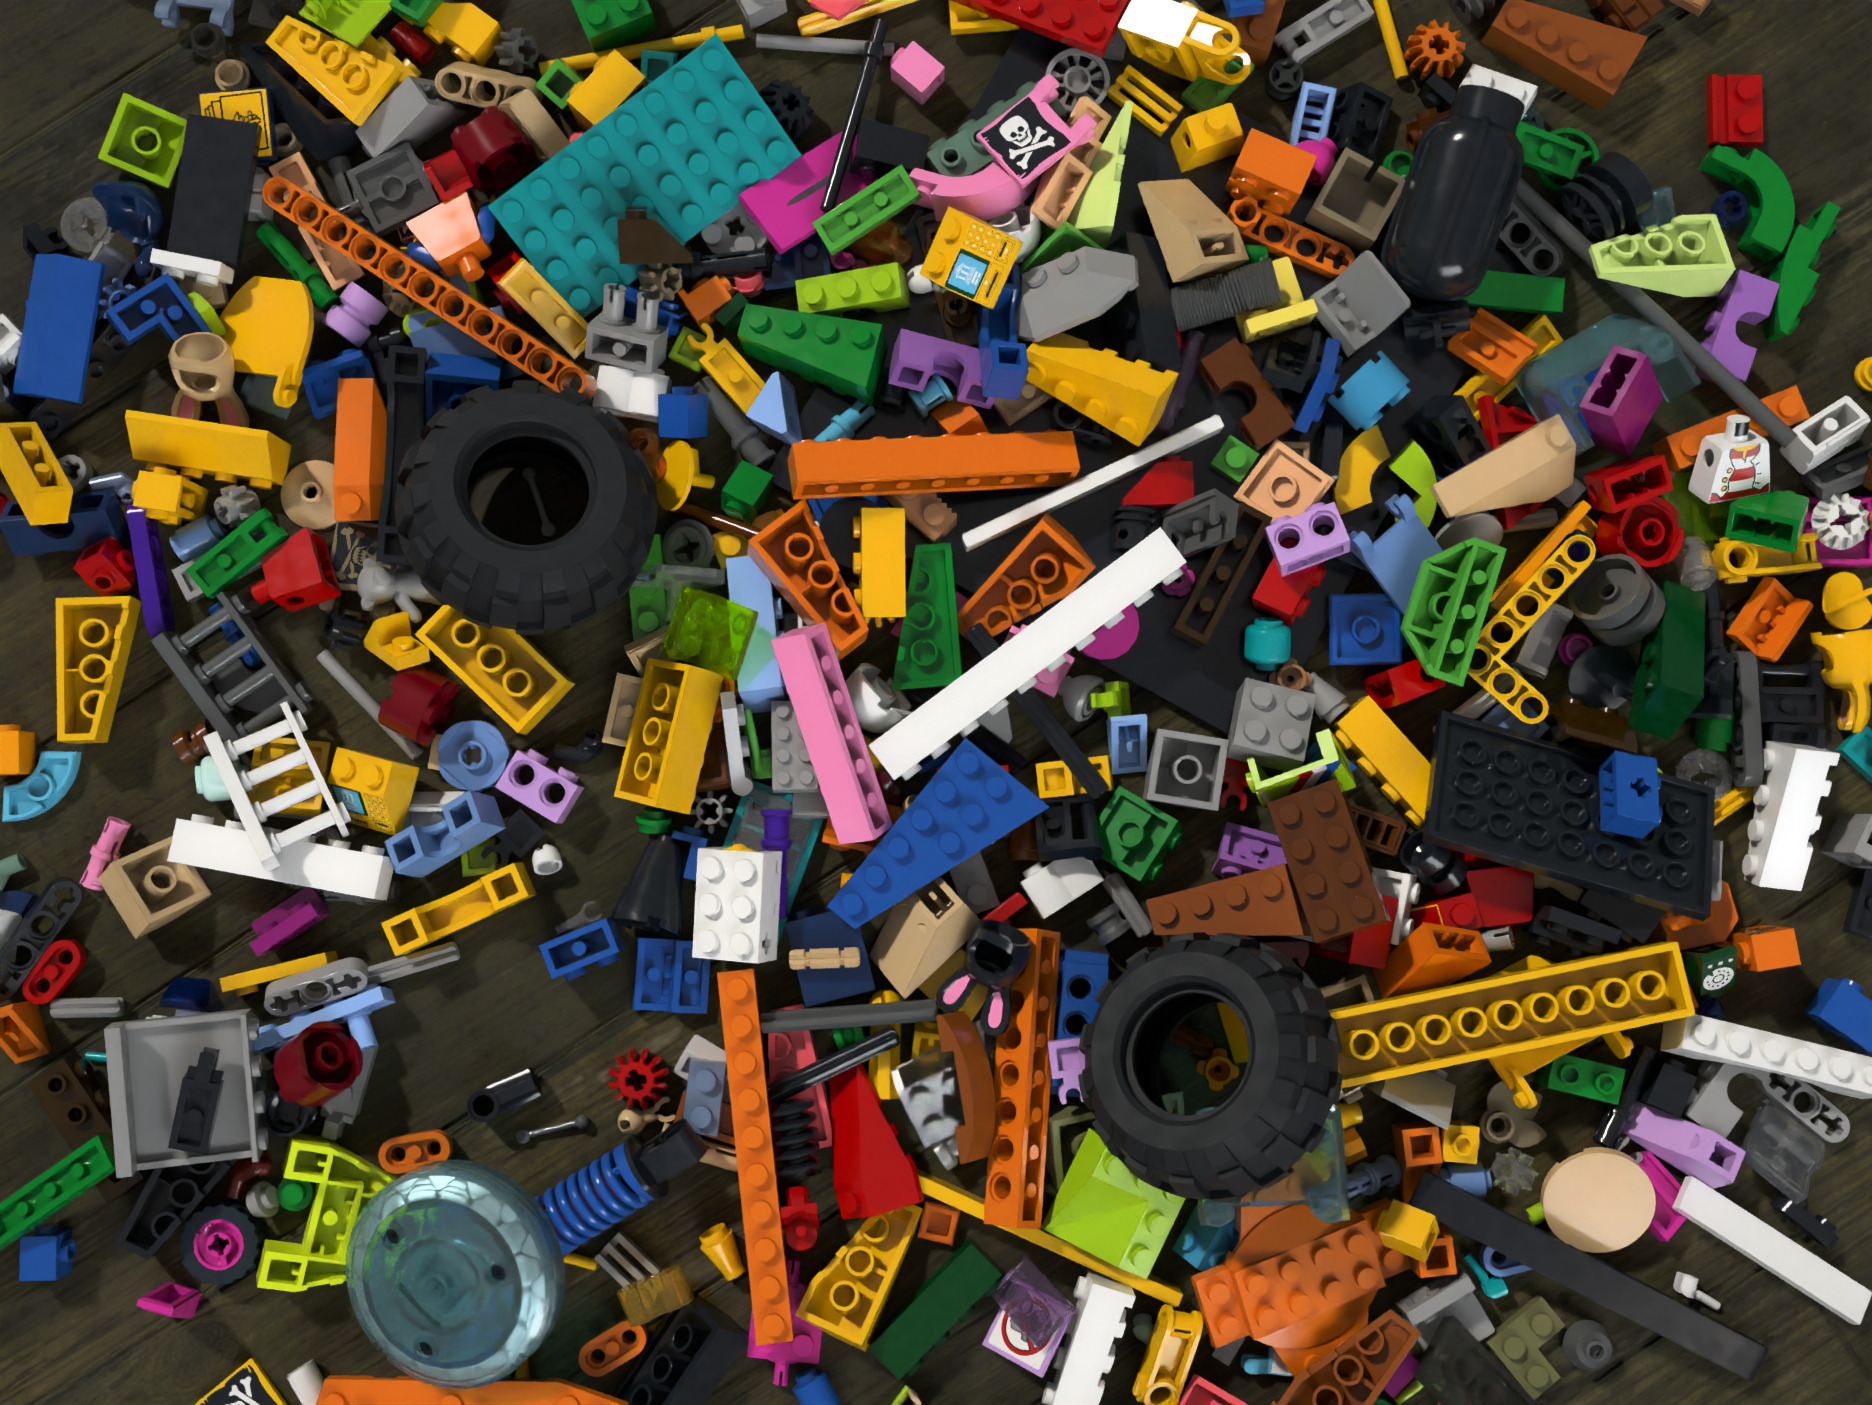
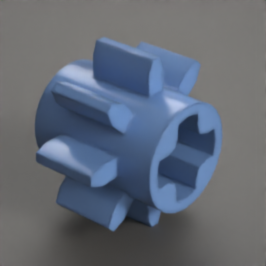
(112, 293)

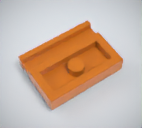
(1492, 347)

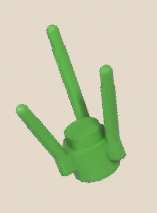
(759, 757)

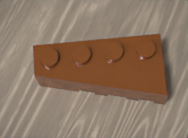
(1244, 905)

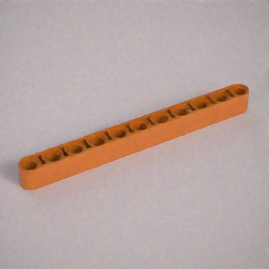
(414, 282)

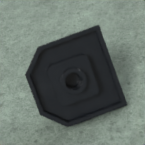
(1717, 686)

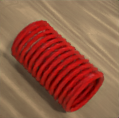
(415, 42)

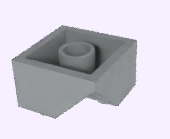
(1186, 770)

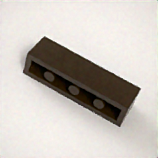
(1220, 578)

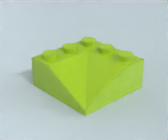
(1111, 1210)

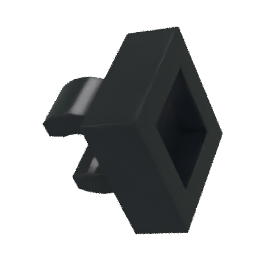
(39, 242)

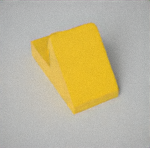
(393, 643)

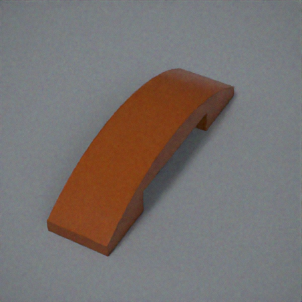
(975, 1085)

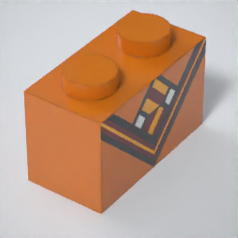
(1764, 947)

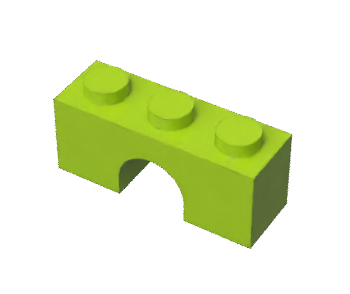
(872, 287)

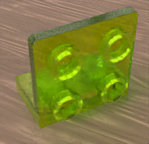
(709, 631)

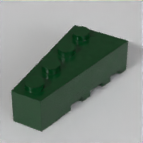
(1670, 665)

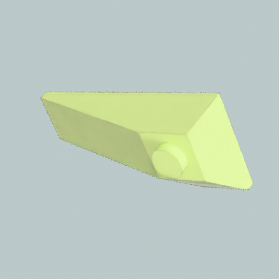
(1675, 258)

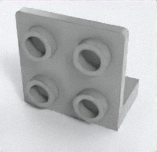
(1445, 1297)

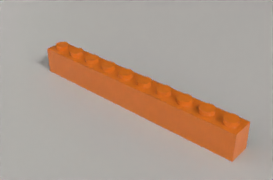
(755, 1157)

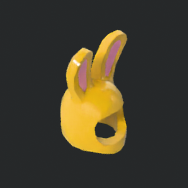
(1848, 668)

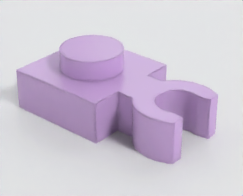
(1066, 1063)

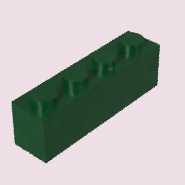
(935, 1308)

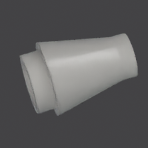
(1329, 701)

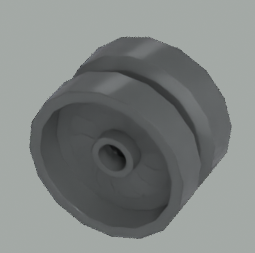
(1617, 600)

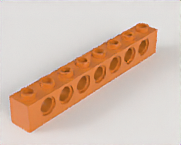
(1023, 1091)

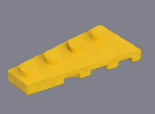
(341, 73)

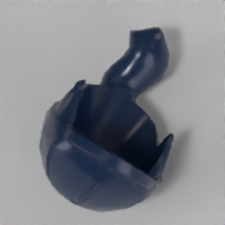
(136, 214)

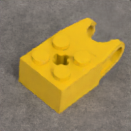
(1183, 40)

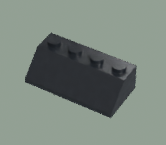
(683, 1357)

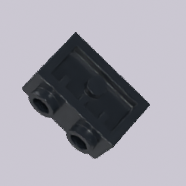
(1360, 120)

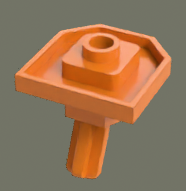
(1696, 933)

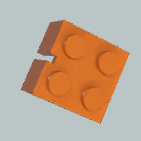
(1270, 173)

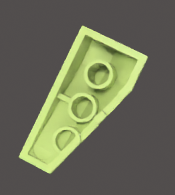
(1098, 202)

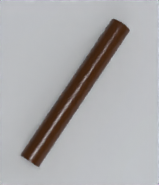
(717, 520)

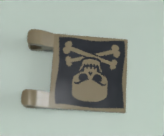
(351, 546)

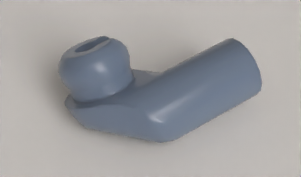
(118, 481)

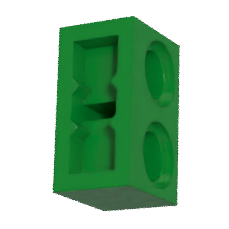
(1583, 1078)

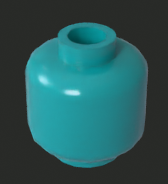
(1267, 643)

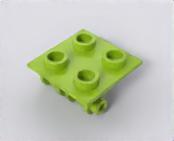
(346, 18)

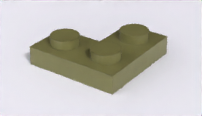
(1518, 1343)

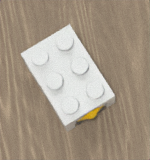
(737, 904)

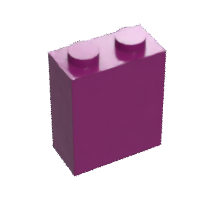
(1621, 400)

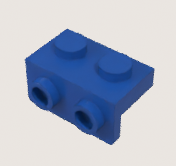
(322, 377)

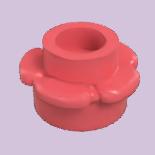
(749, 283)

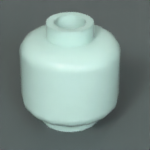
(210, 782)

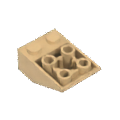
(1191, 230)
(922, 935)

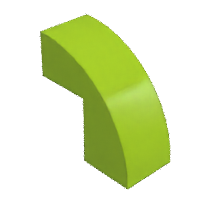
(1417, 471)

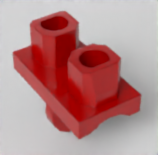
(799, 1219)

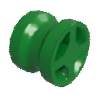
(847, 1036)

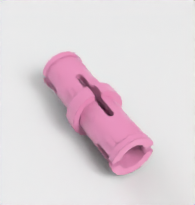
(105, 852)

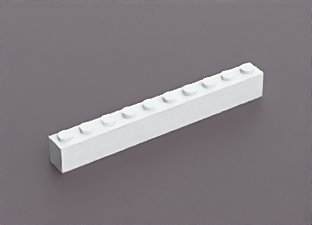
(1028, 653)

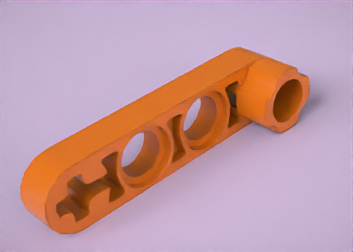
(1291, 235)

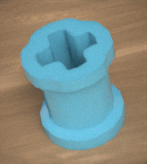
(932, 395)

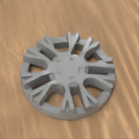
(1077, 78)

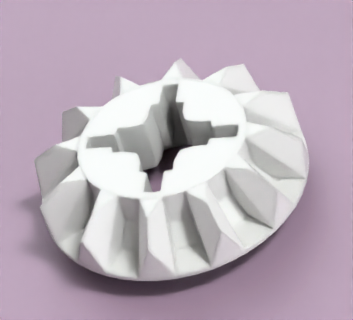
(1836, 536)

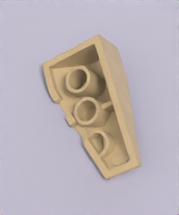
(1513, 474)

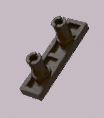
(956, 311)

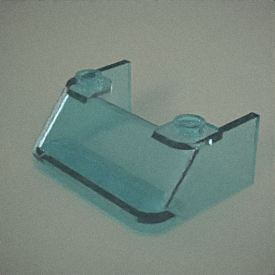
(1556, 379)

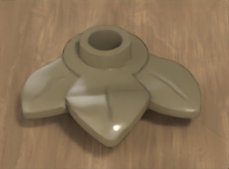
(1516, 1122)

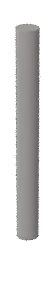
(817, 44)
(368, 703)

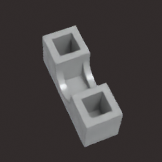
(1709, 1099)

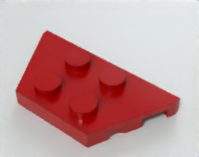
(1499, 426)

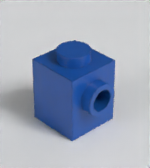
(682, 413)
(46, 1253)

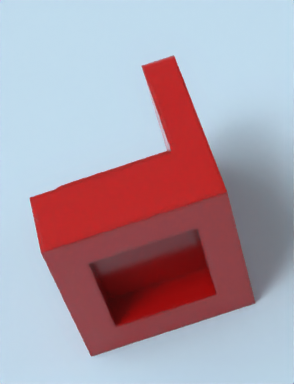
(448, 175)

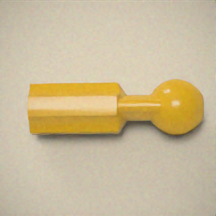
(881, 1064)

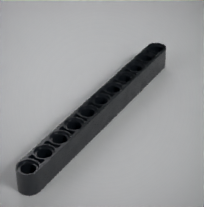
(1588, 1276)

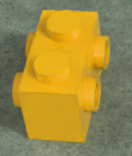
(168, 496)

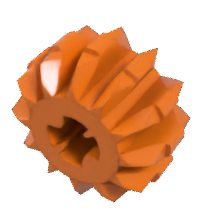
(1442, 57)

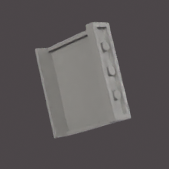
(145, 1082)

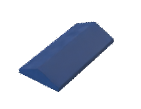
(59, 328)

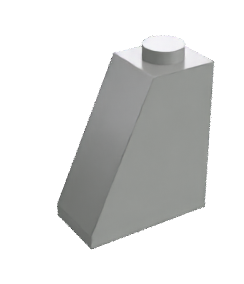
(409, 114)

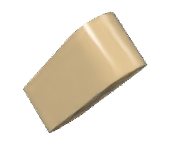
(472, 88)

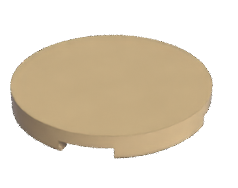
(1598, 1200)

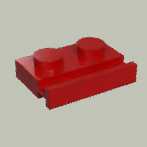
(1734, 110)

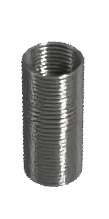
(1216, 299)

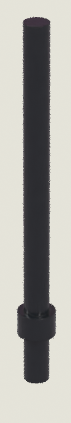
(871, 56)

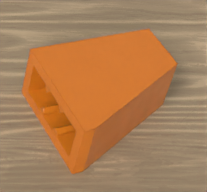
(1431, 959)

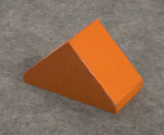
(958, 418)
(23, 1032)

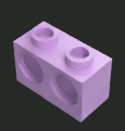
(1311, 546)
(537, 792)

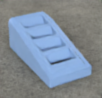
(1314, 93)

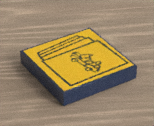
(245, 105)

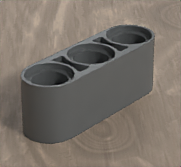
(1538, 239)

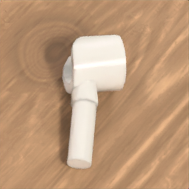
(1687, 1286)

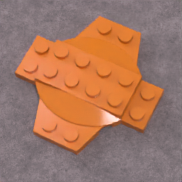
(1297, 1280)

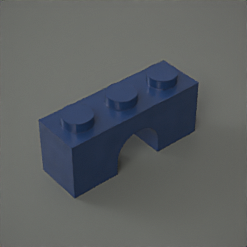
(92, 519)

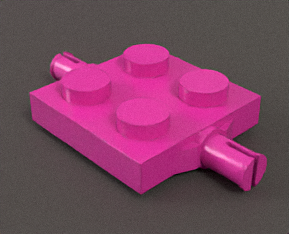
(806, 1341)

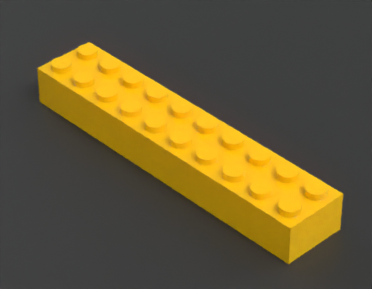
(1511, 1013)

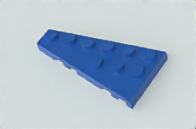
(949, 821)

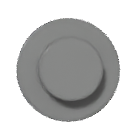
(262, 1200)

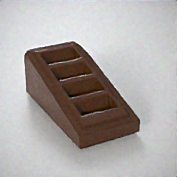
(1395, 837)

